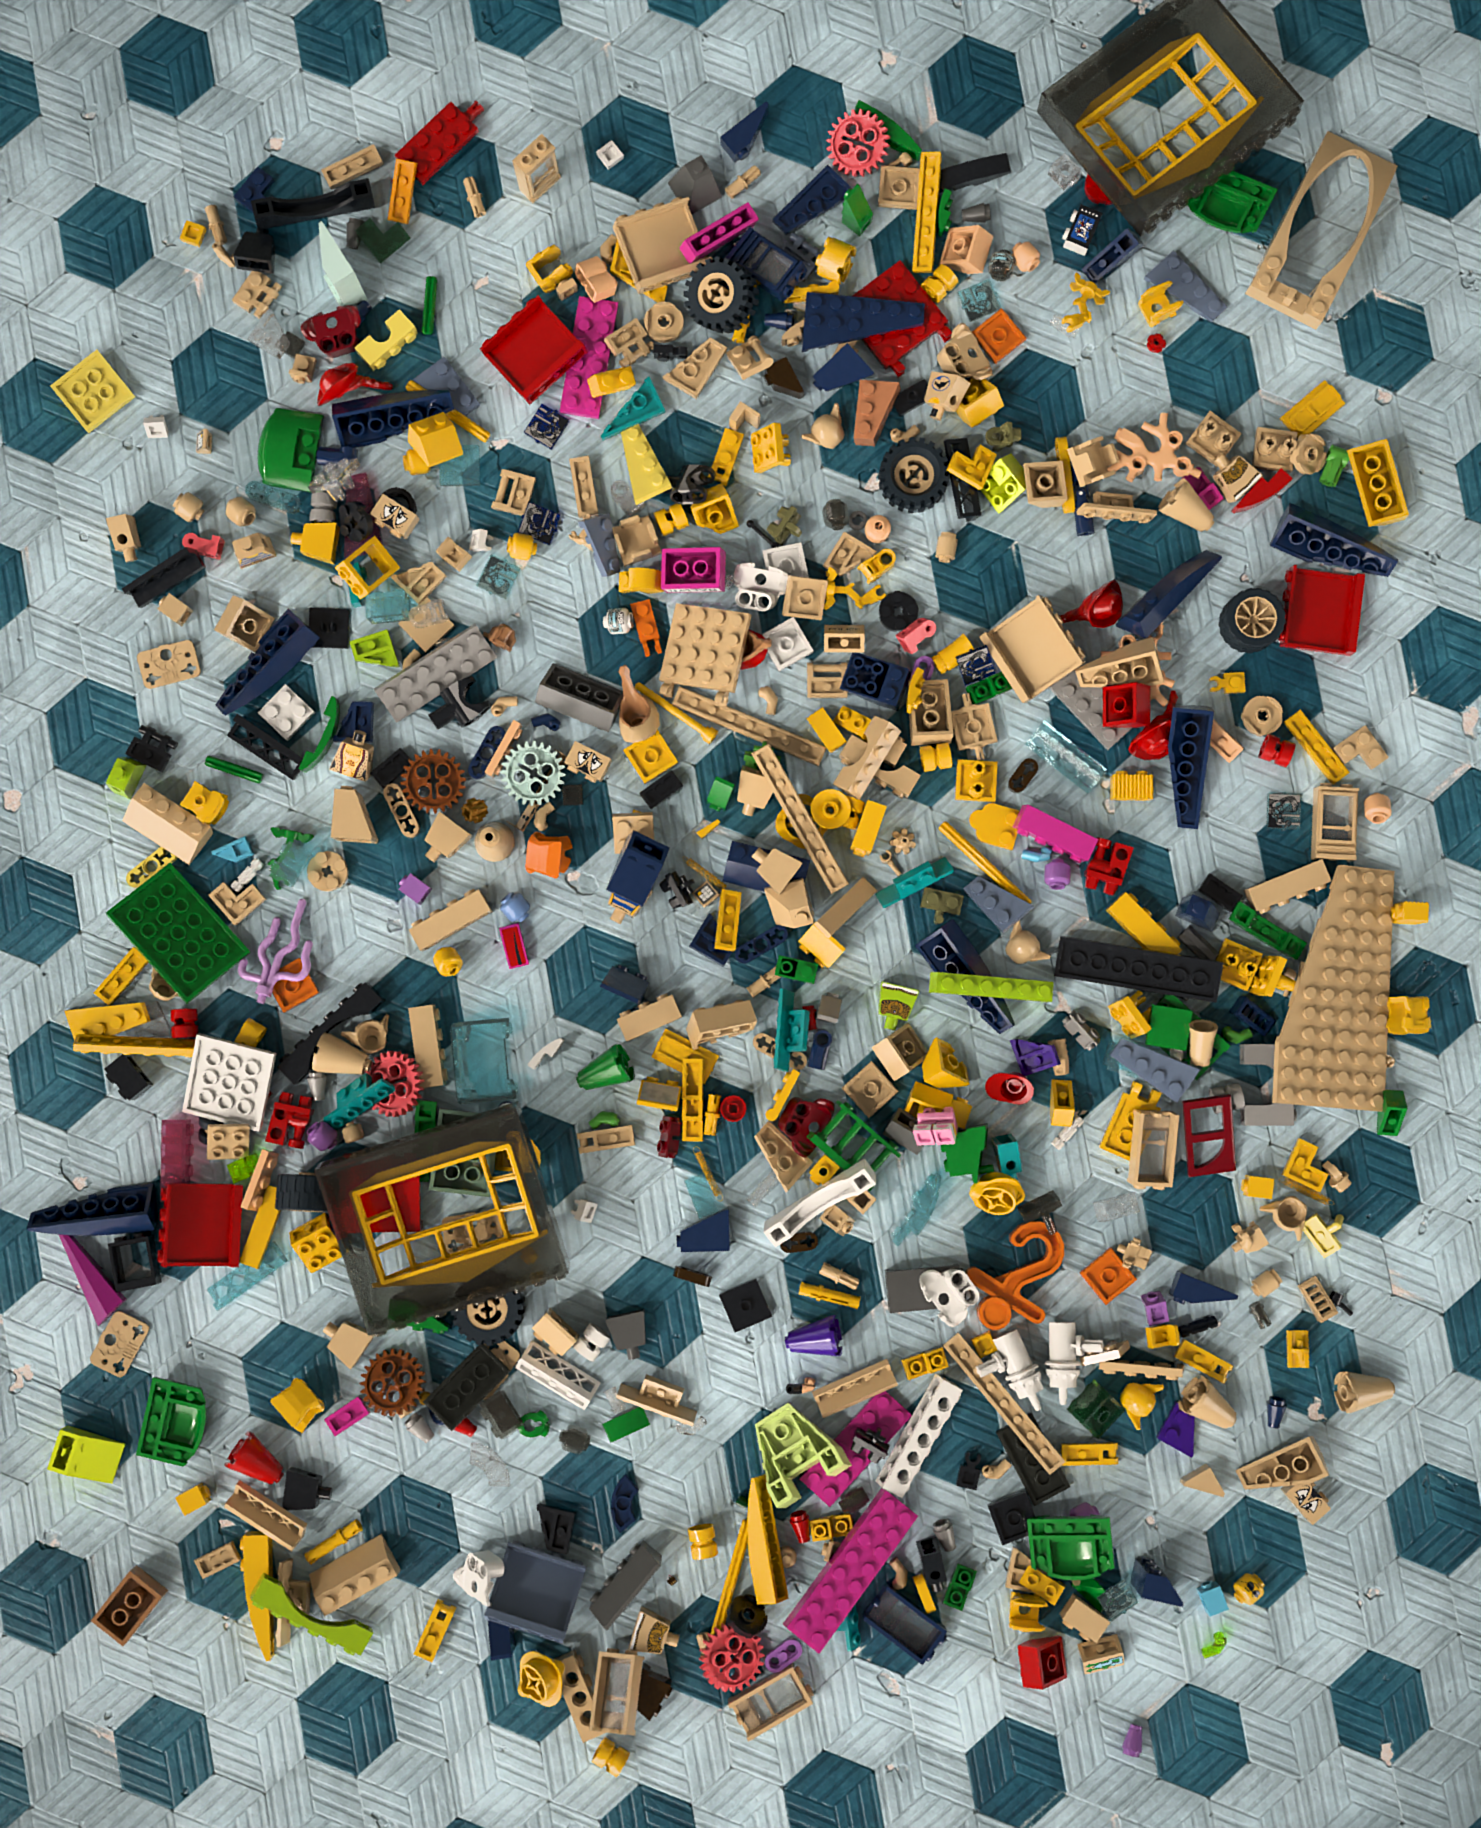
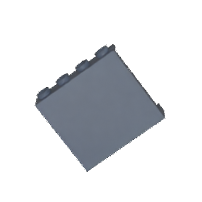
(536, 1592)

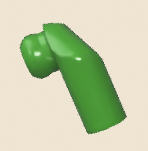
(1234, 1036)
(604, 1117)

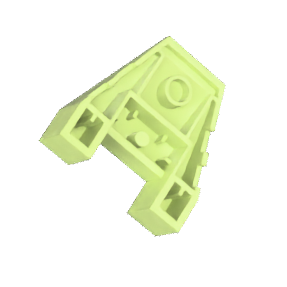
(791, 1447)

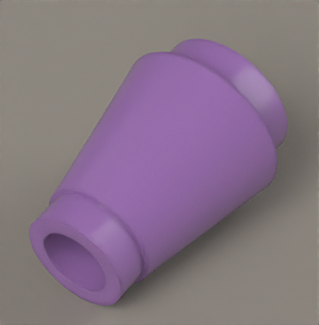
(1133, 1741)

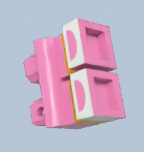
(936, 1127)

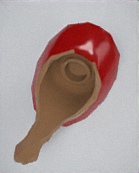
(755, 649)

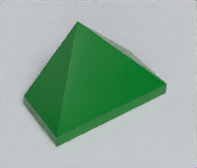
(1090, 1590)

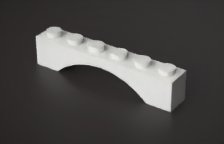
(845, 1185)

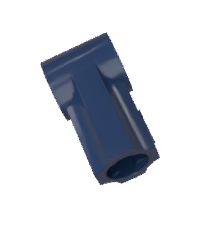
(334, 455)
(819, 1052)

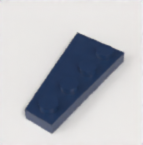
(812, 201)

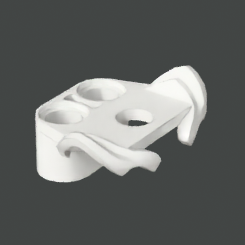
(745, 580)
(935, 1283)
(479, 1567)

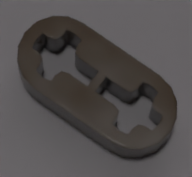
(1019, 773)
(803, 1246)
(692, 1276)

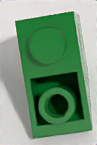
(796, 969)

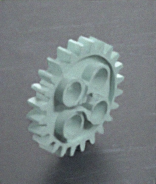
(523, 789)

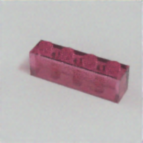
(176, 1151)

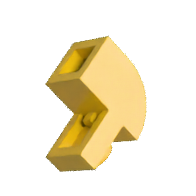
(640, 579)

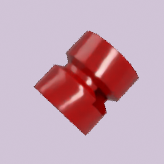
(1282, 755)
(182, 1030)
(733, 1108)

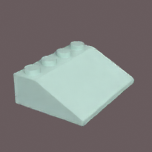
(338, 272)

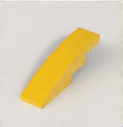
(692, 1100)

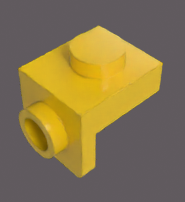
(1162, 1335)

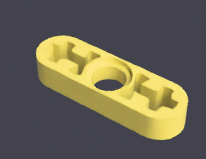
(159, 852)

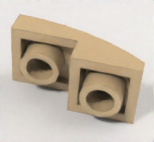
(793, 335)

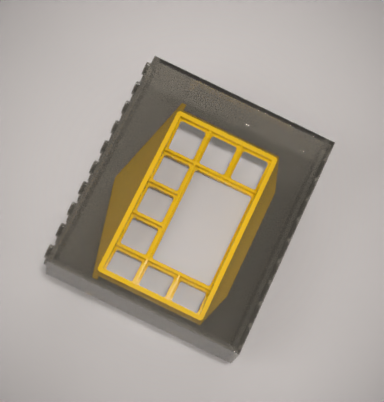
(1134, 62)
(456, 1277)

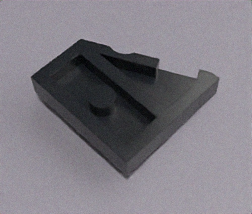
(557, 1526)

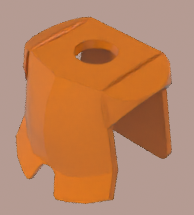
(547, 854)

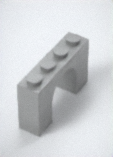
(1271, 1113)

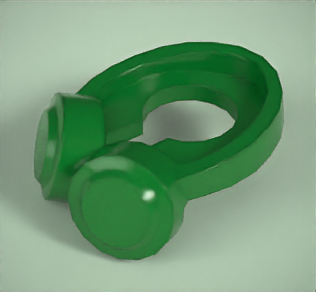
(539, 1430)

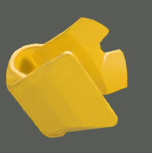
(298, 1404)

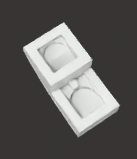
(550, 1049)

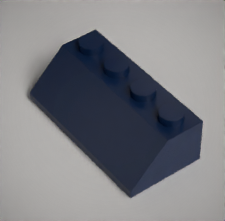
(742, 867)

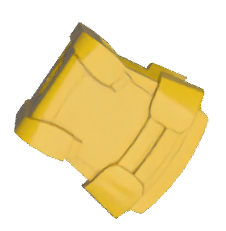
(543, 258)
(1157, 295)
(206, 804)
(1408, 1015)
(1029, 1621)

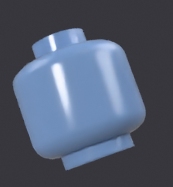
(515, 907)

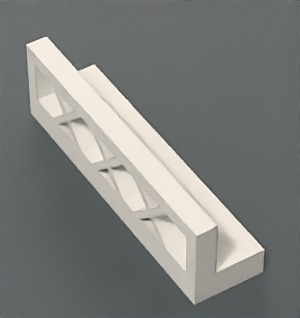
(555, 1379)

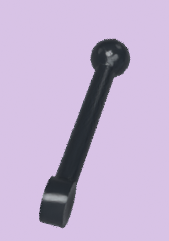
(750, 524)

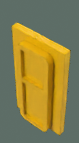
(1313, 409)
(674, 1048)

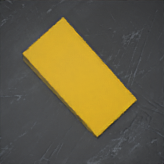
(706, 830)

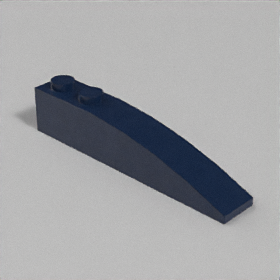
(382, 416)
(1323, 541)
(1167, 595)
(278, 653)
(1188, 760)
(951, 952)
(112, 1213)

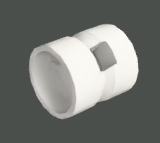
(594, 1335)

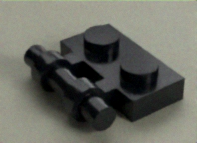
(148, 754)

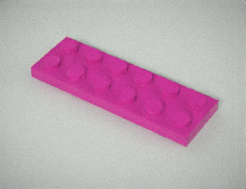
(591, 327)
(880, 1412)

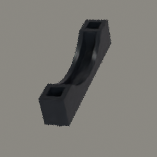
(349, 198)
(299, 1062)

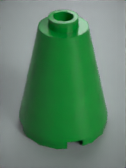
(607, 1069)

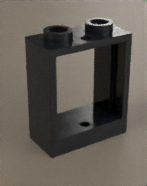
(117, 1266)

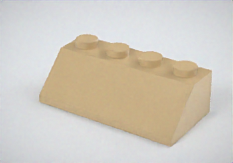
(167, 824)
(353, 1574)

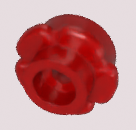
(1151, 343)

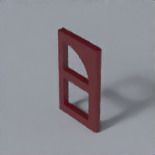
(1225, 1159)

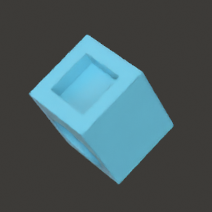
(1212, 1598)

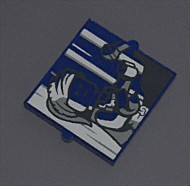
(546, 426)
(539, 523)
(975, 665)

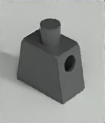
(628, 1331)

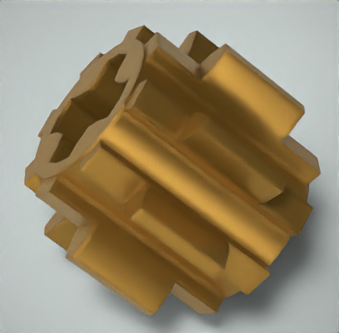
(474, 810)

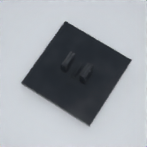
(330, 626)

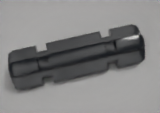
(1198, 1326)

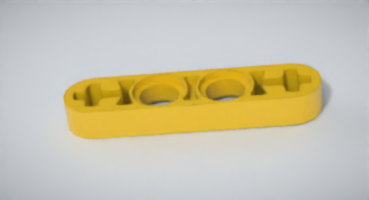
(1061, 447)

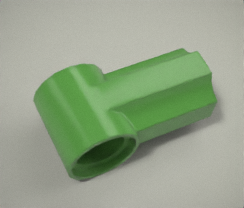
(1335, 462)

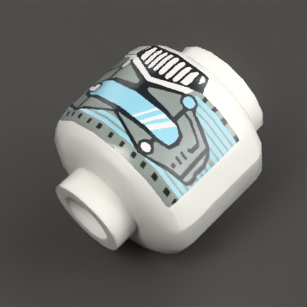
(618, 620)

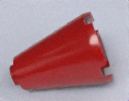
(254, 1460)

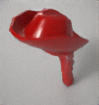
(343, 379)
(1100, 608)
(1153, 739)

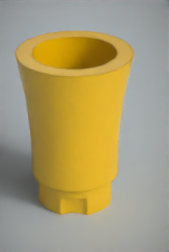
(946, 659)

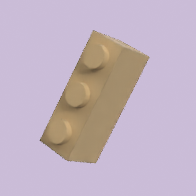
(649, 1017)

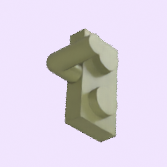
(941, 902)

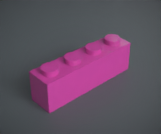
(719, 233)
(1054, 833)

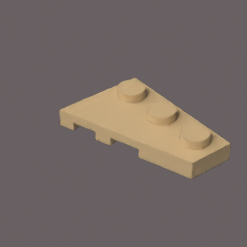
(696, 369)
(782, 1158)

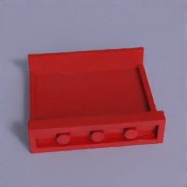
(533, 350)
(1322, 611)
(408, 1200)
(200, 1224)

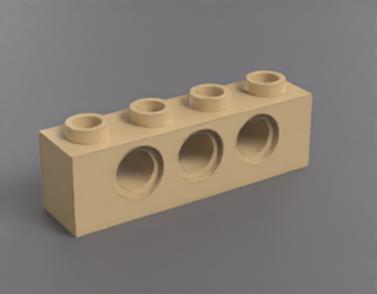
(578, 1706)

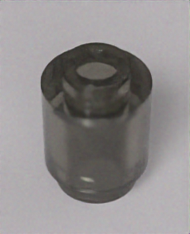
(853, 1500)

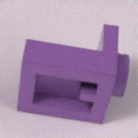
(1155, 1308)

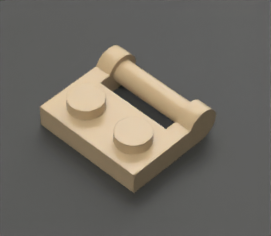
(743, 360)
(520, 492)
(825, 686)

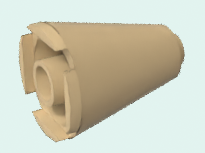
(1186, 507)
(501, 844)
(339, 1057)
(1361, 1390)
(1206, 1403)

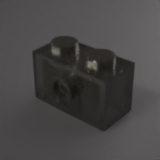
(501, 1415)

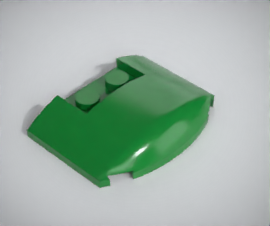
(1234, 203)
(289, 449)
(172, 1422)
(1071, 1545)

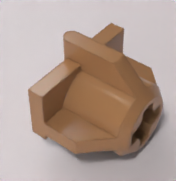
(501, 636)

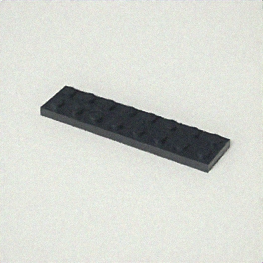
(1138, 969)

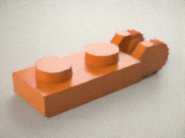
(646, 625)

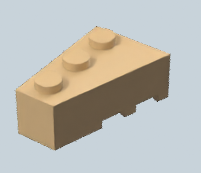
(720, 1021)

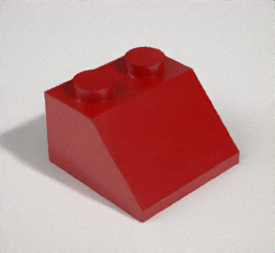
(1126, 705)
(1042, 1662)

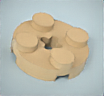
(670, 331)
(1300, 457)
(1273, 716)
(316, 874)

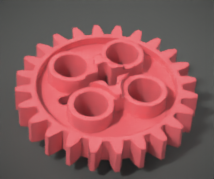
(865, 125)
(387, 1066)
(743, 1668)

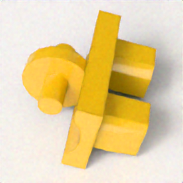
(1297, 1349)

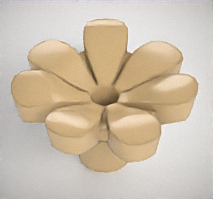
(898, 841)

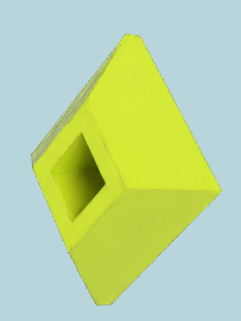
(1004, 482)

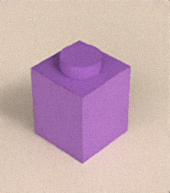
(414, 888)

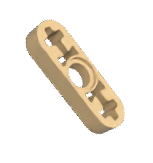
(390, 800)
(763, 1049)

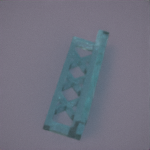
(1070, 752)
(247, 1283)

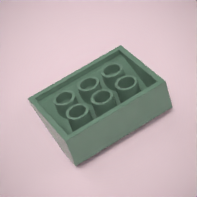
(465, 1176)

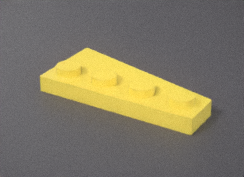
(643, 466)

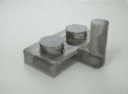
(1041, 1207)

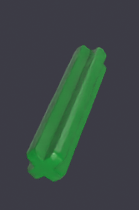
(429, 305)
(233, 769)

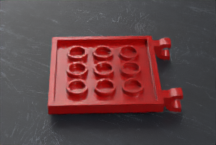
(900, 285)

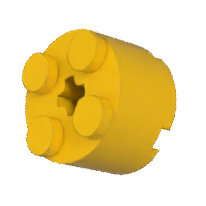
(836, 260)

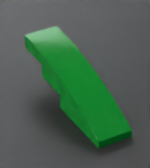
(899, 139)

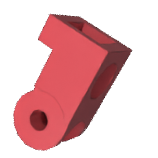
(205, 547)
(915, 634)

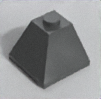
(697, 183)

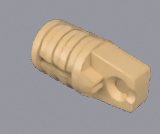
(1061, 1048)

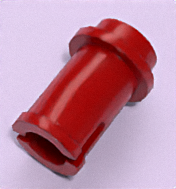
(812, 1019)

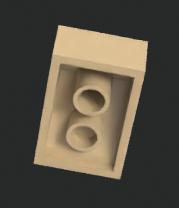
(933, 718)

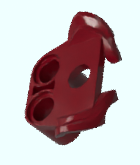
(348, 321)
(816, 1111)

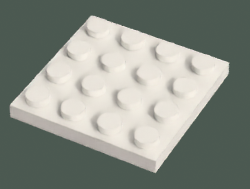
(229, 1081)

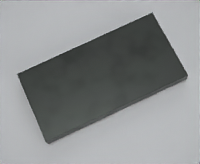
(466, 1386)
(1032, 1474)

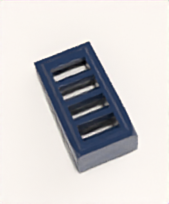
(1241, 1009)

